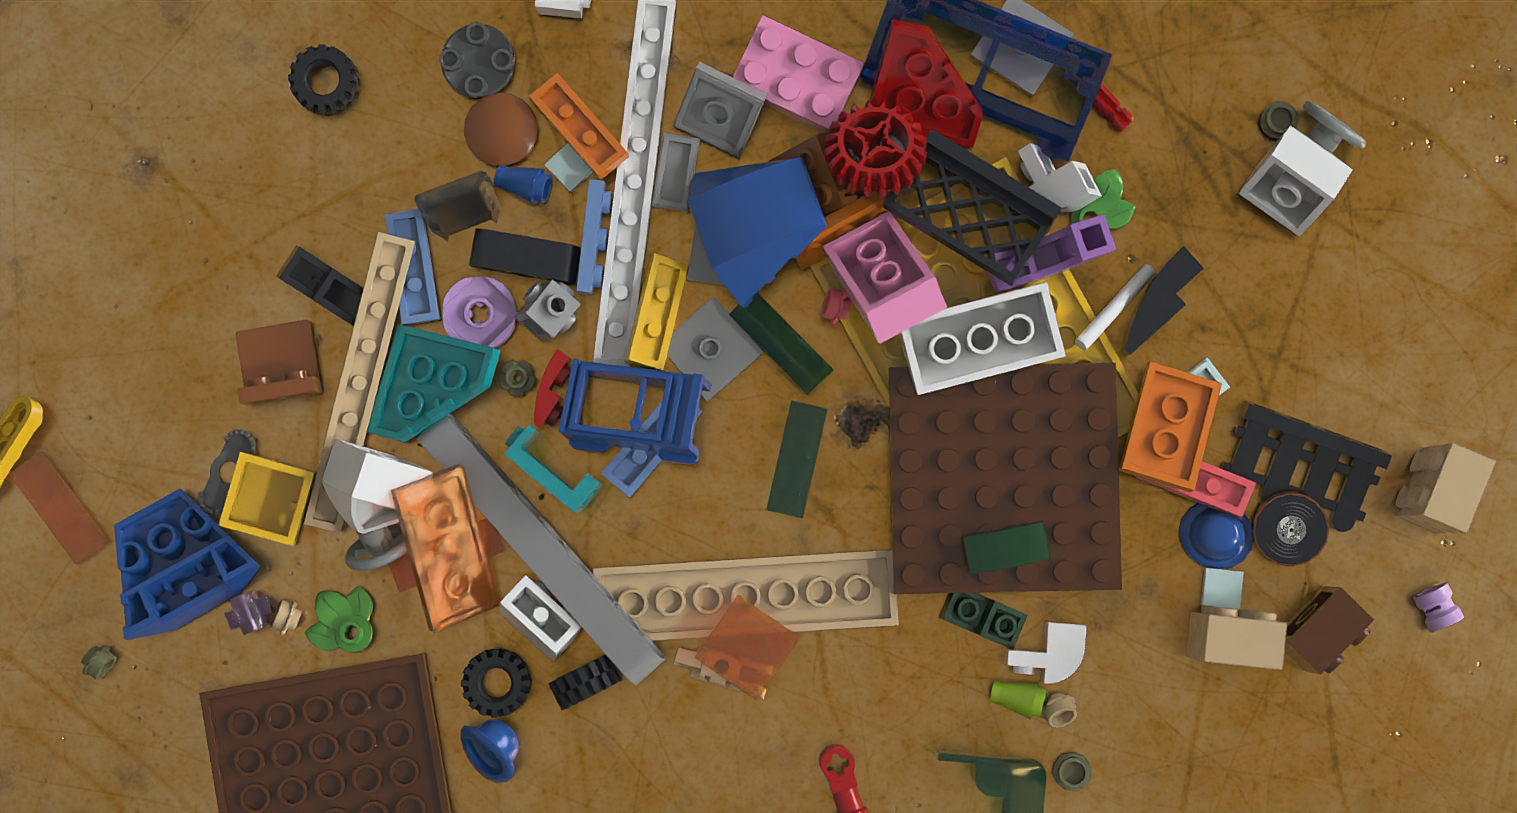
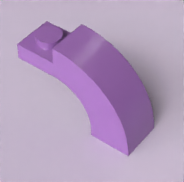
(1059, 252)

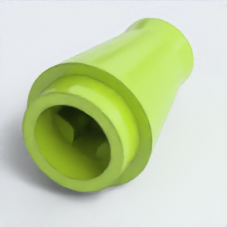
(1020, 697)

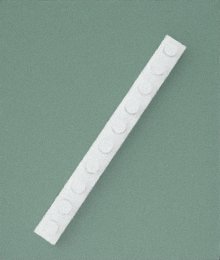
(634, 179)

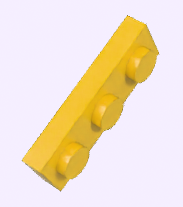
(656, 312)

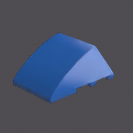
(755, 221)
(175, 565)

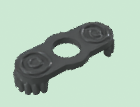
(215, 493)

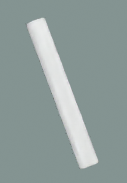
(1115, 307)

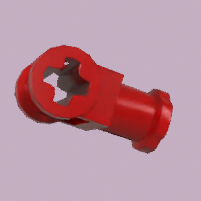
(843, 782)

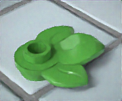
(1116, 211)
(337, 617)

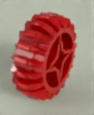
(886, 165)

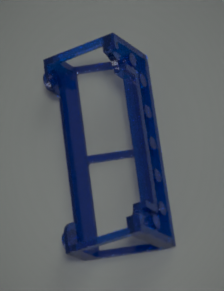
(1083, 63)

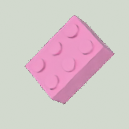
(798, 74)
(885, 277)

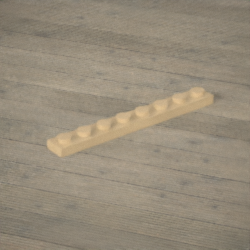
(362, 364)

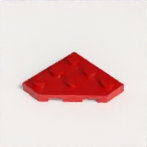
(926, 83)

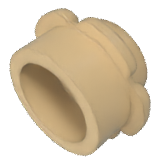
(286, 616)
(1059, 710)

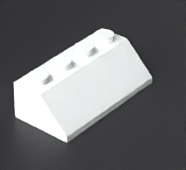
(982, 339)

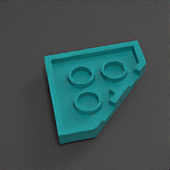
(428, 380)

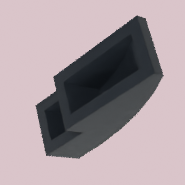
(321, 284)
(1160, 299)

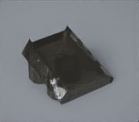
(459, 204)

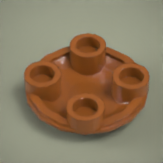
(500, 129)

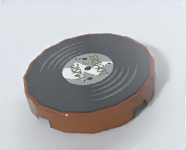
(1290, 528)

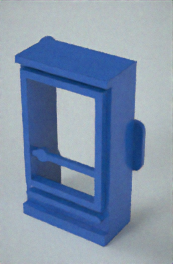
(675, 420)

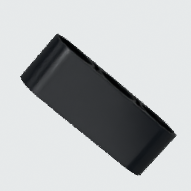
(524, 256)

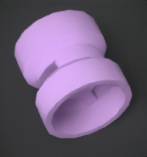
(1438, 607)

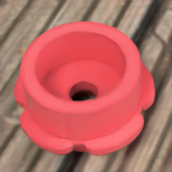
(836, 305)

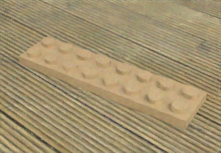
(793, 590)

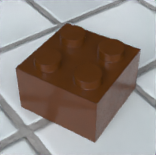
(1325, 630)

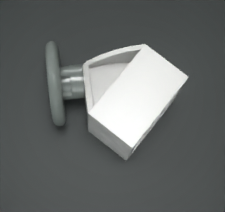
(1300, 171)
(360, 490)

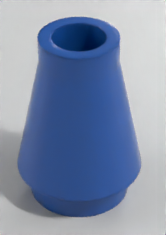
(527, 183)

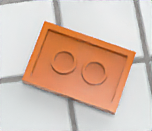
(1170, 427)

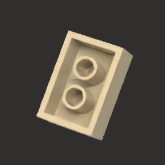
(1444, 488)
(1242, 640)

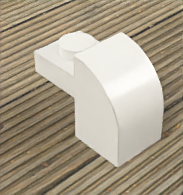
(1068, 186)
(1060, 656)

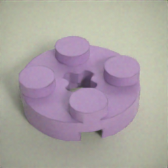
(480, 292)

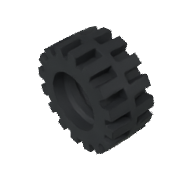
(304, 66)

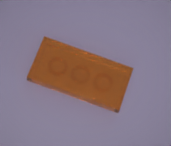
(445, 547)

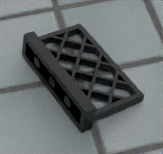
(994, 188)

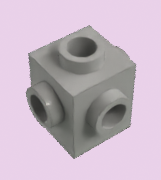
(548, 309)

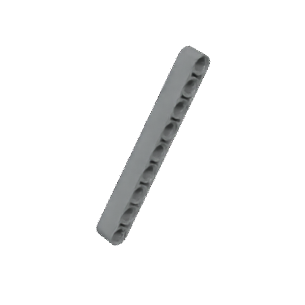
(544, 551)

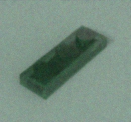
(782, 343)
(796, 459)

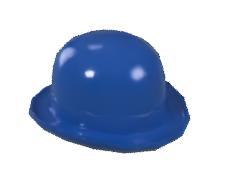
(1215, 537)
(491, 749)

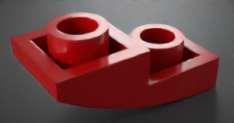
(547, 402)

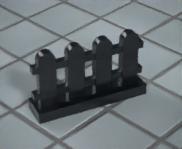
(1323, 461)

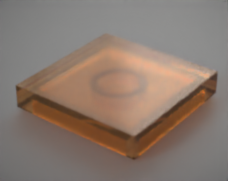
(747, 647)

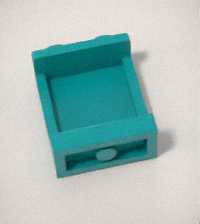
(518, 452)

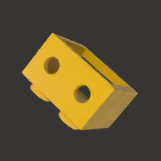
(267, 498)

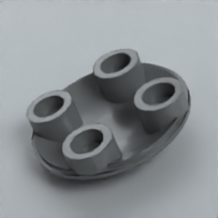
(477, 60)

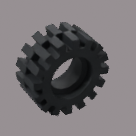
(584, 682)
(480, 699)

